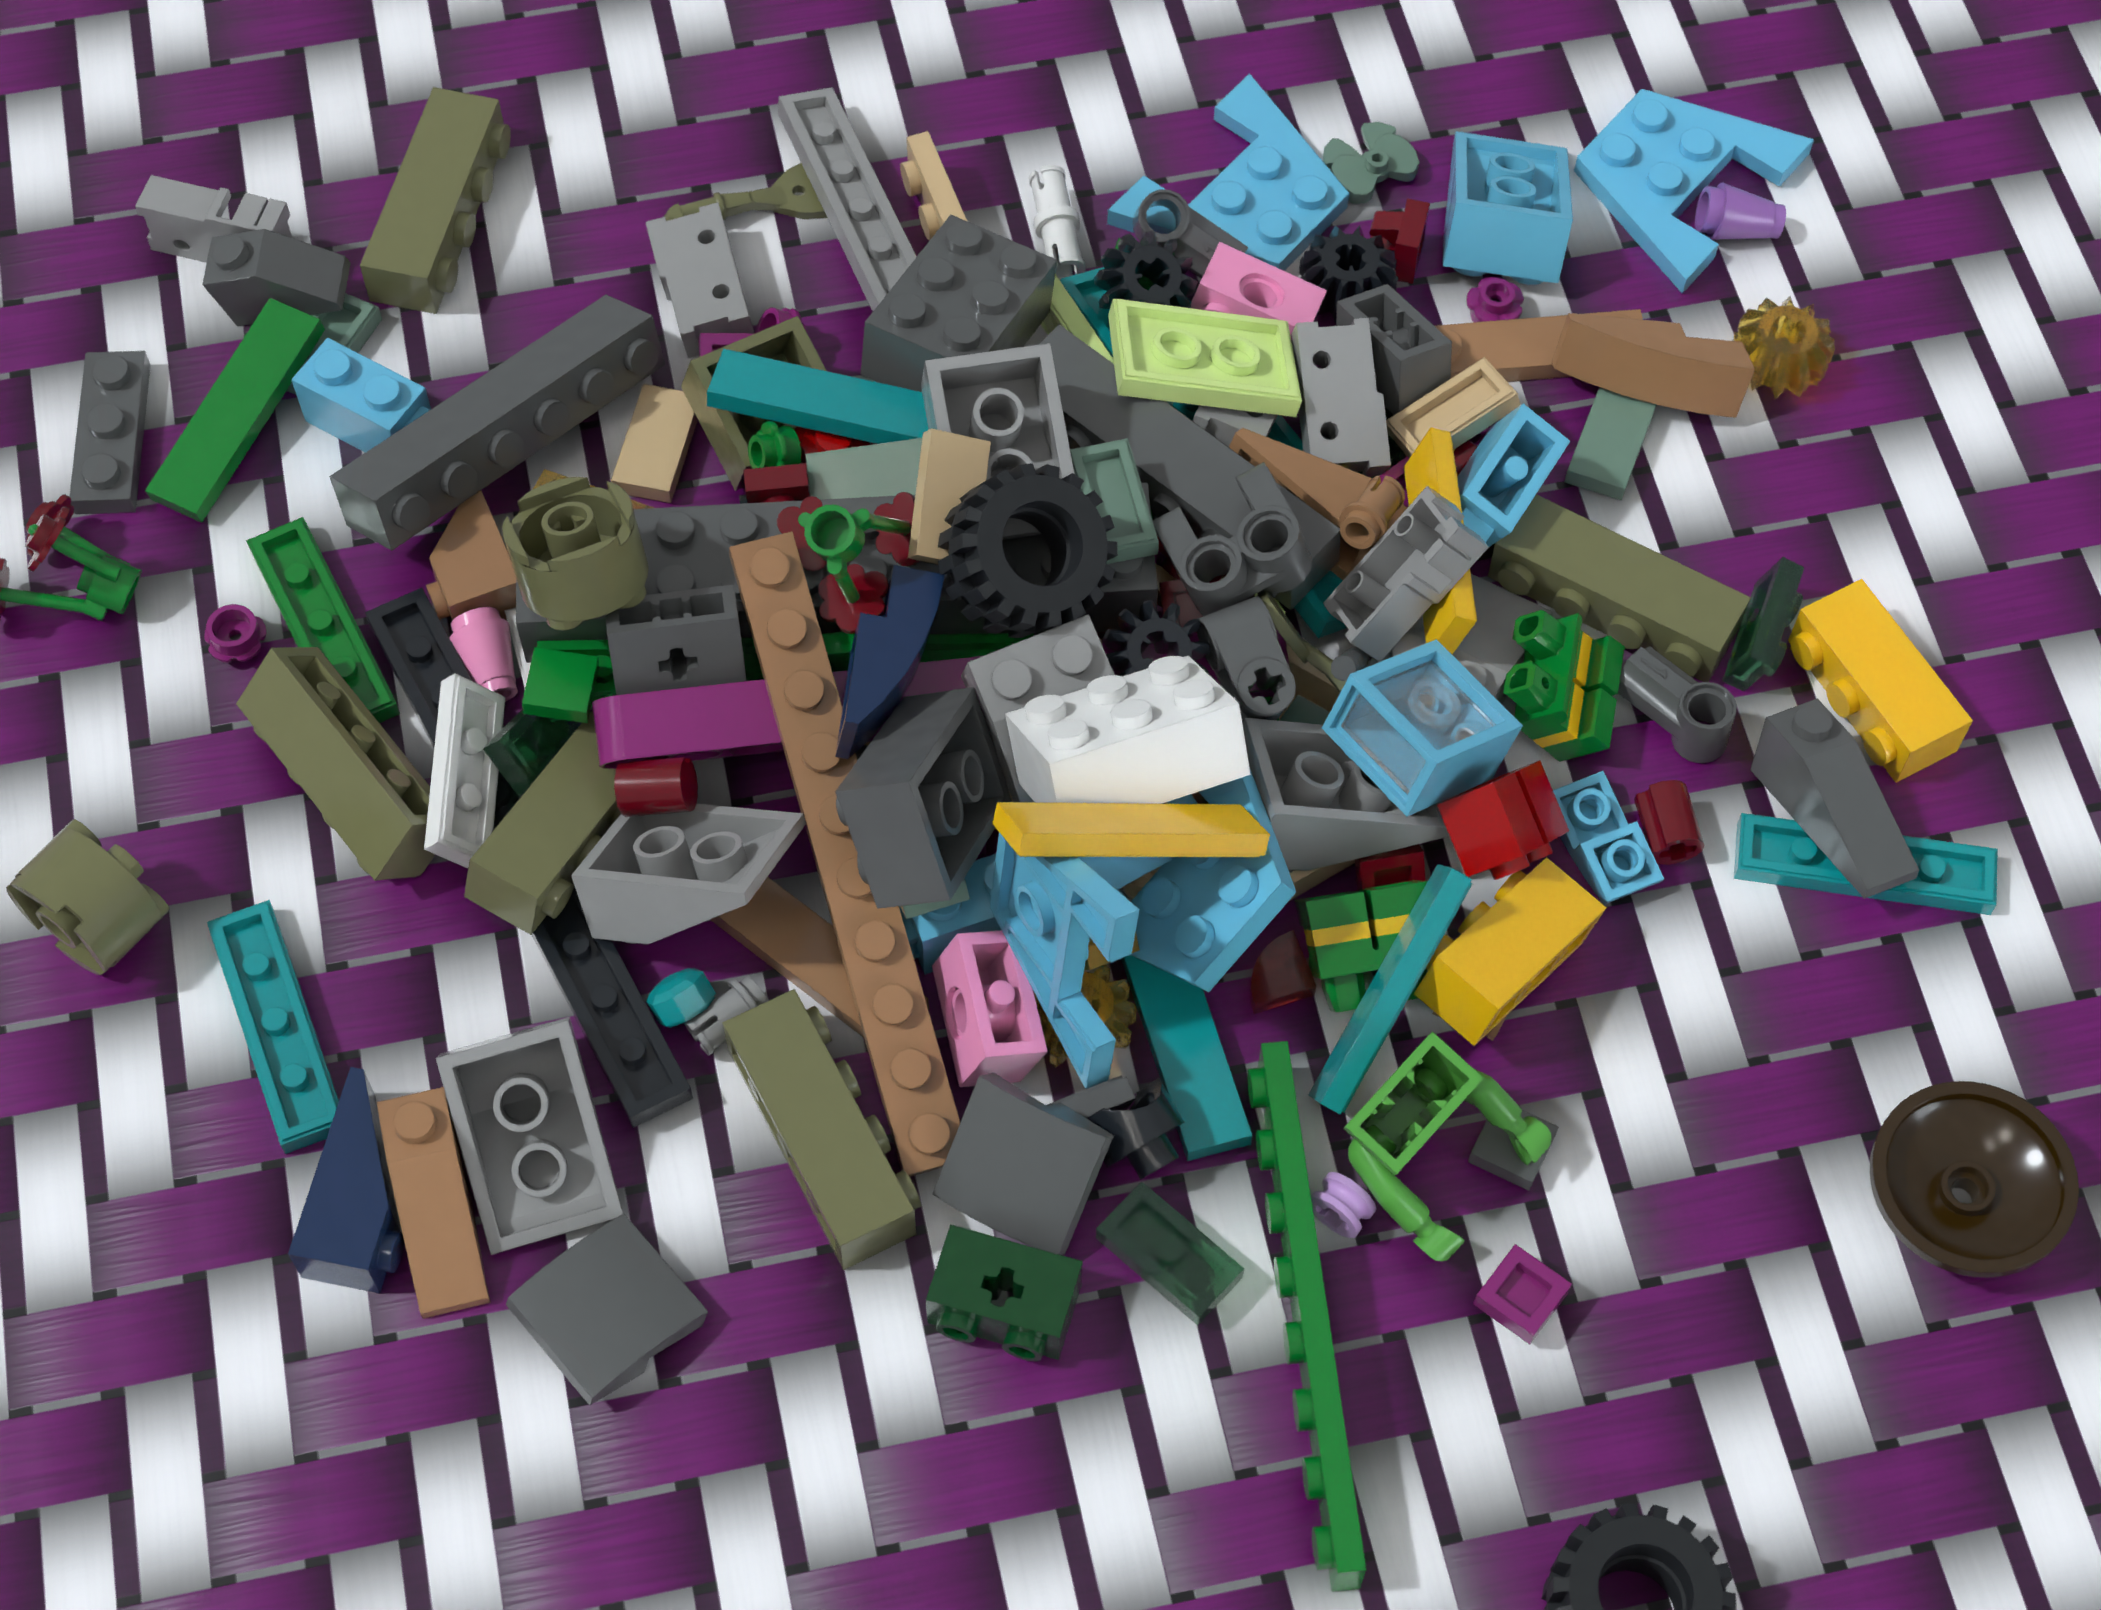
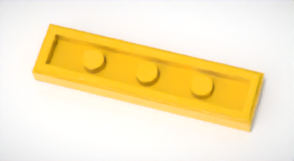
(1435, 467)
(1130, 830)

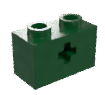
(976, 1271)

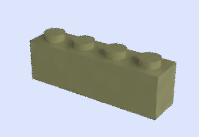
(435, 201)
(1619, 587)
(341, 760)
(547, 834)
(821, 1129)

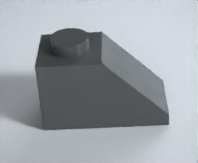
(263, 264)

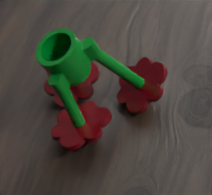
(836, 537)
(105, 578)

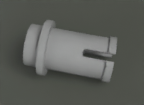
(708, 1025)

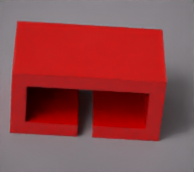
(1504, 822)

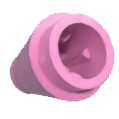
(486, 649)

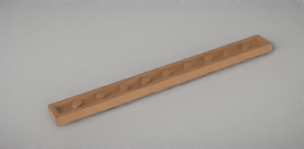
(869, 938)

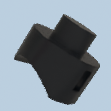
(1142, 1130)

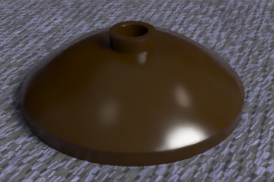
(1994, 1150)

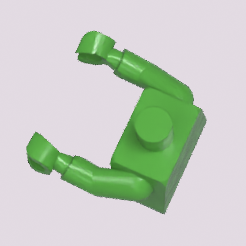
(1410, 1112)

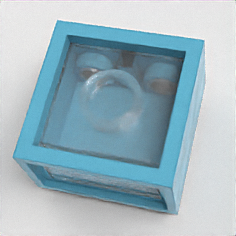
(1421, 727)

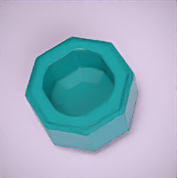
(680, 997)

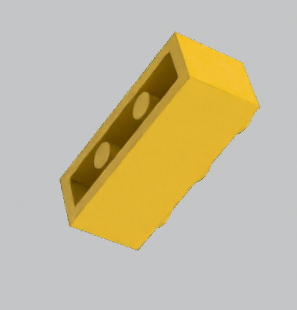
(1878, 681)
(1507, 949)

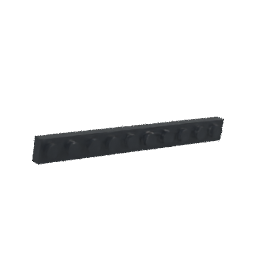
(584, 967)

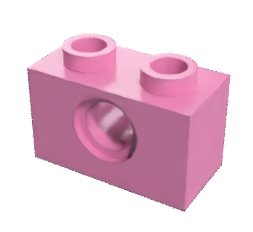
(1254, 288)
(988, 1008)

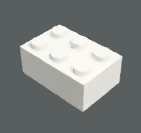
(1130, 738)

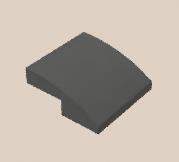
(1022, 1165)
(606, 1308)

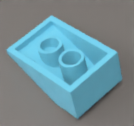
(1507, 209)

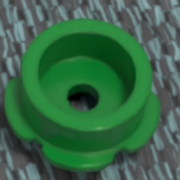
(774, 446)

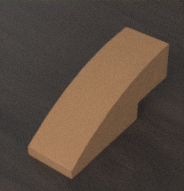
(1655, 363)

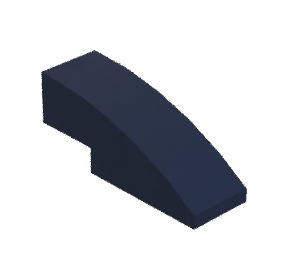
(887, 655)

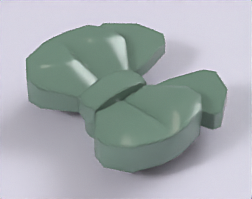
(1387, 157)

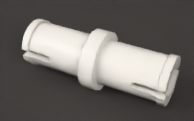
(1056, 220)

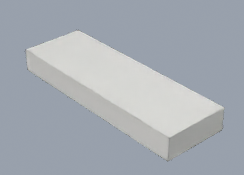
(462, 773)

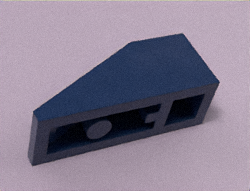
(350, 1214)

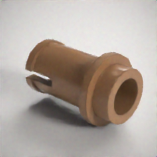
(1368, 518)

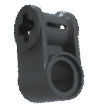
(1248, 653)

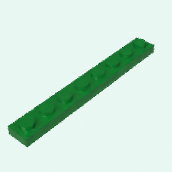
(1309, 1337)

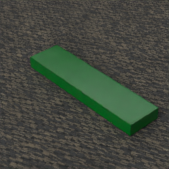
(235, 410)
(318, 612)

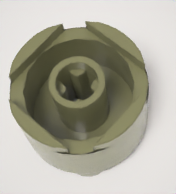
(576, 551)
(87, 898)

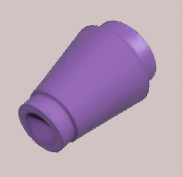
(1737, 214)

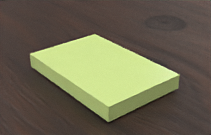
(1203, 358)

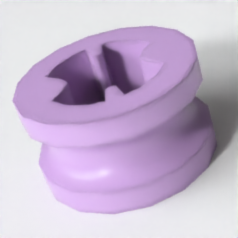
(1342, 1204)

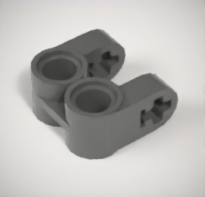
(1243, 555)

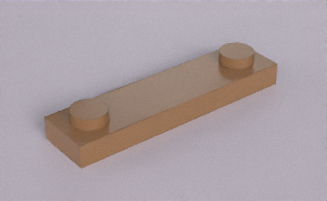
(1515, 346)
(796, 946)

